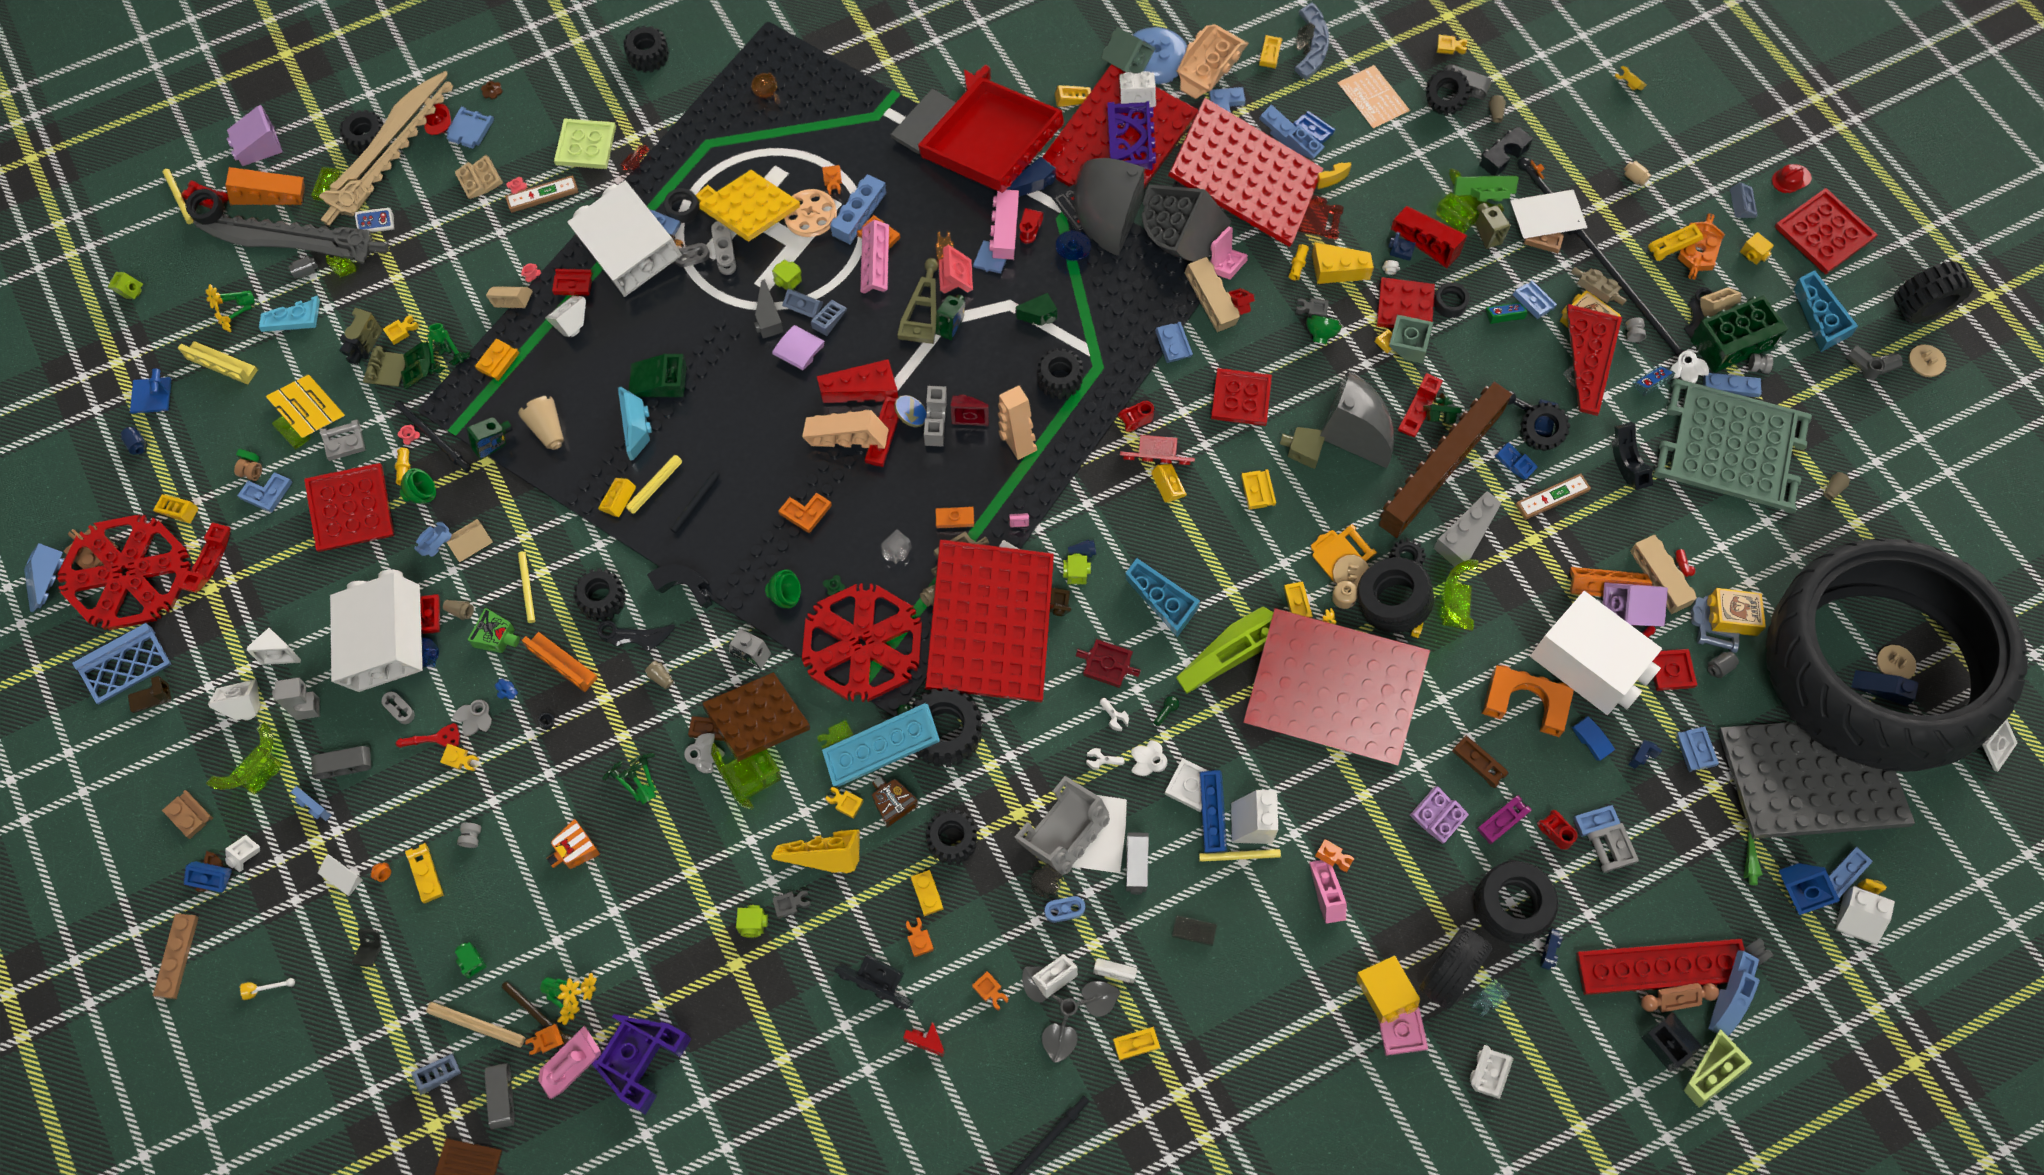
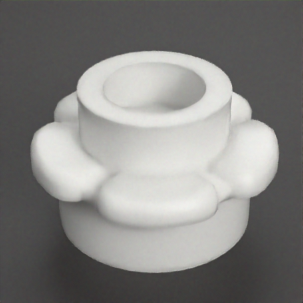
(1391, 267)

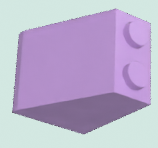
(253, 137)
(1637, 603)

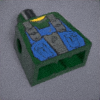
(953, 309)
(487, 436)

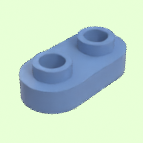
(1064, 906)

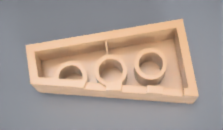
(1016, 422)
(846, 429)

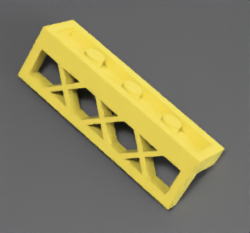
(219, 362)

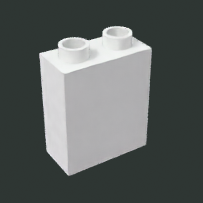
(624, 237)
(375, 631)
(1598, 654)

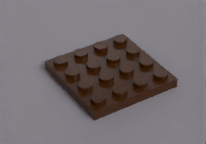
(756, 716)

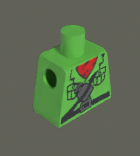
(493, 633)

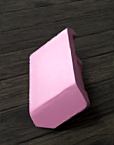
(568, 1063)

